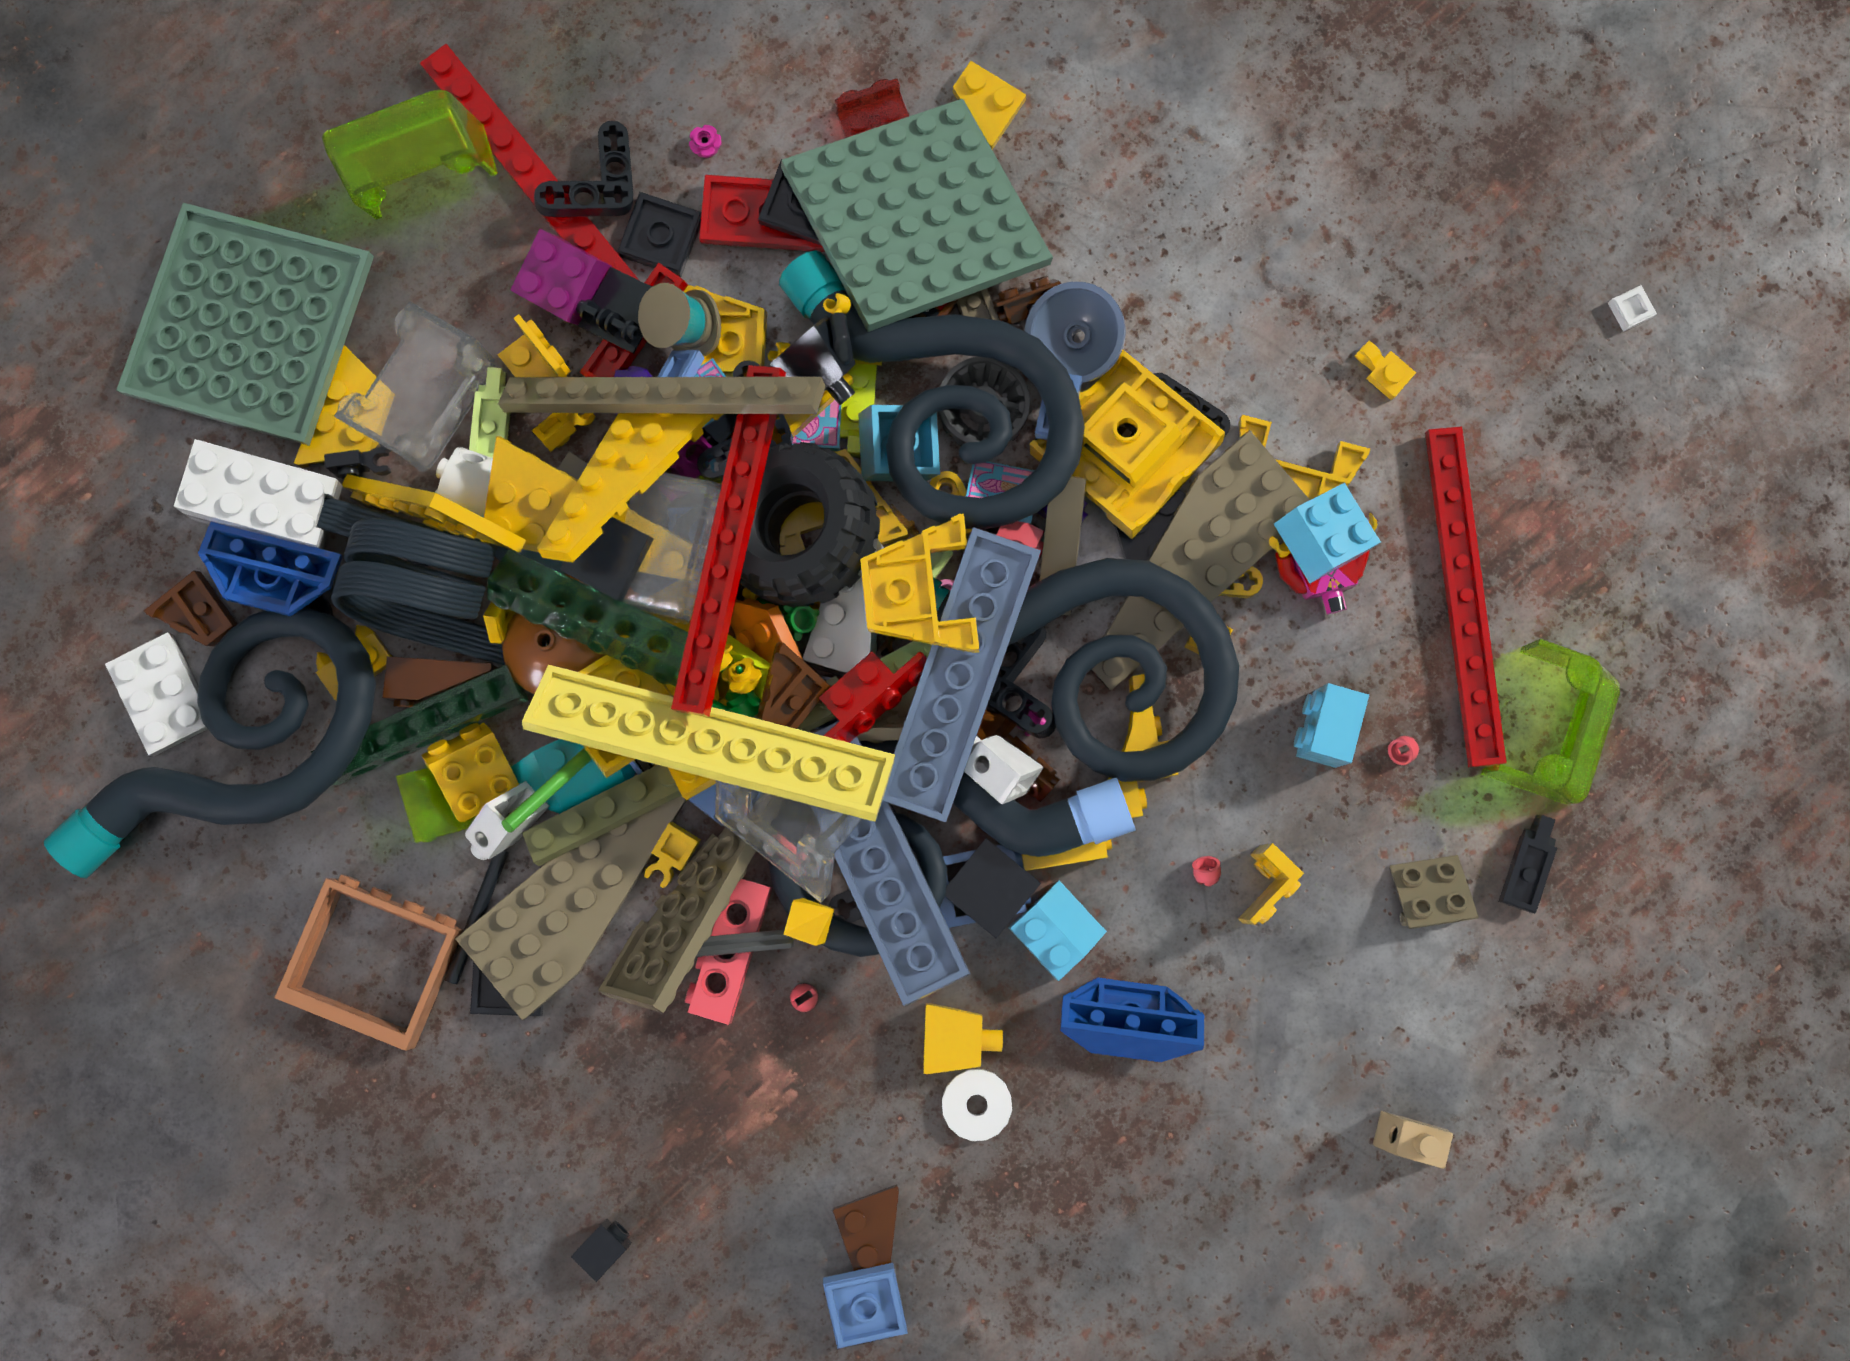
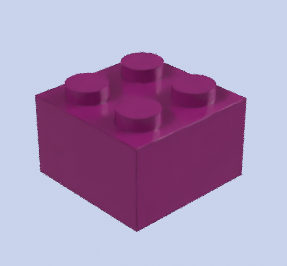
(559, 276)

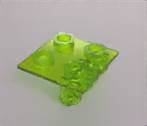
(427, 807)

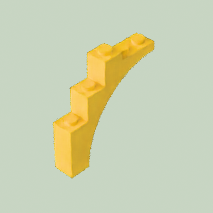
(1141, 735)

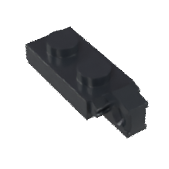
(1530, 866)

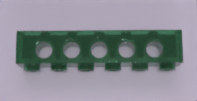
(584, 603)
(435, 720)

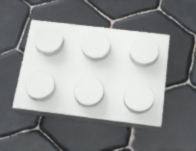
(158, 693)

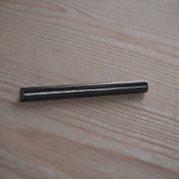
(478, 910)

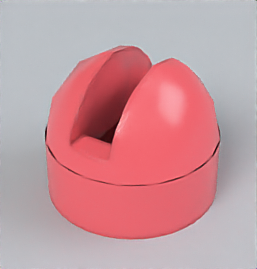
(1406, 757)
(1207, 870)
(799, 991)

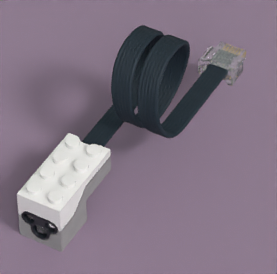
(373, 582)

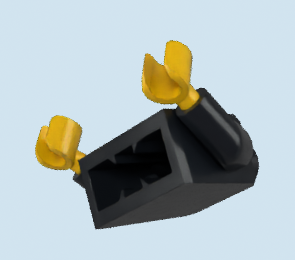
(821, 351)

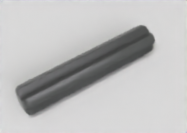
(745, 943)

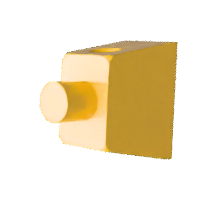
(956, 1039)

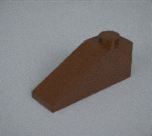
(417, 680)

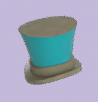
(679, 319)

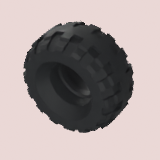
(850, 525)

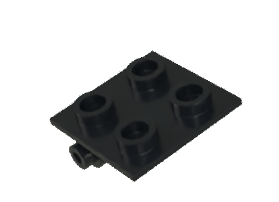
(615, 310)

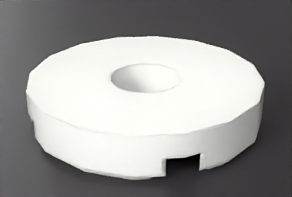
(982, 1125)

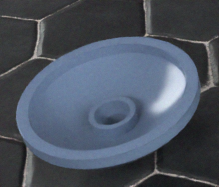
(1076, 309)

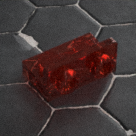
(870, 107)

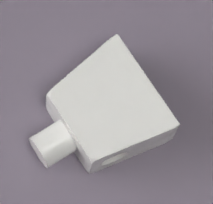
(1001, 768)
(486, 830)

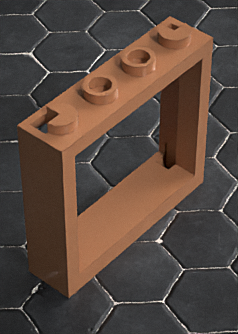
(291, 987)

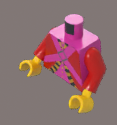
(1328, 586)

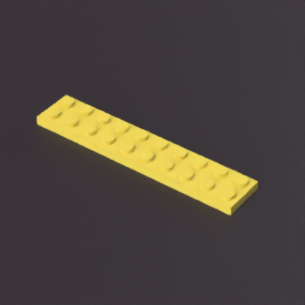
(715, 747)

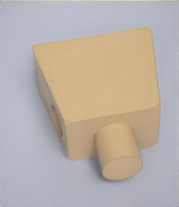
(1414, 1139)

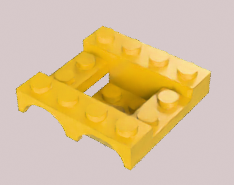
(1158, 459)

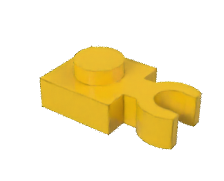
(673, 850)

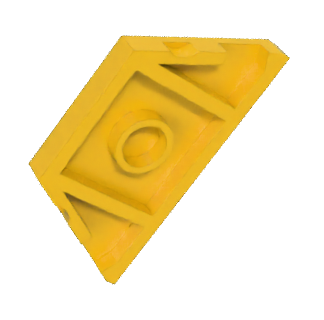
(330, 433)

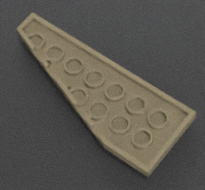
(1210, 540)
(558, 915)
(666, 945)

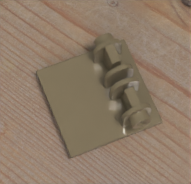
(1433, 892)

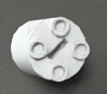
(465, 479)

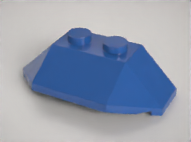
(266, 569)
(1131, 1020)

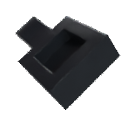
(356, 462)

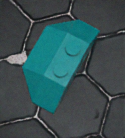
(587, 783)

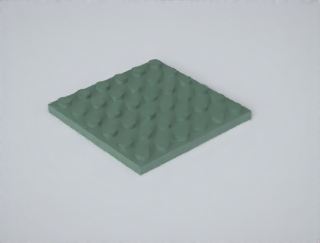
(915, 214)
(245, 323)

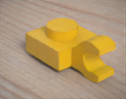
(1388, 372)
(559, 427)

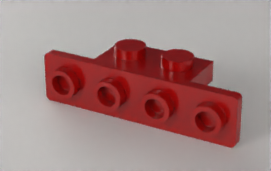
(867, 693)

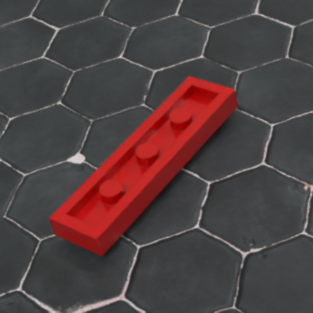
(611, 357)

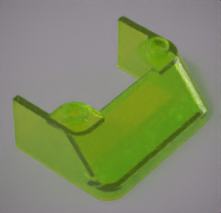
(404, 143)
(1570, 774)

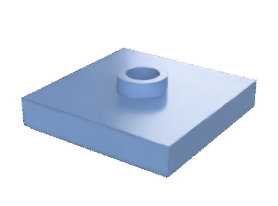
(865, 1305)

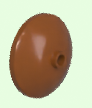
(528, 657)

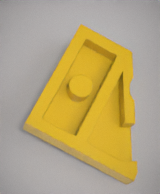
(989, 100)

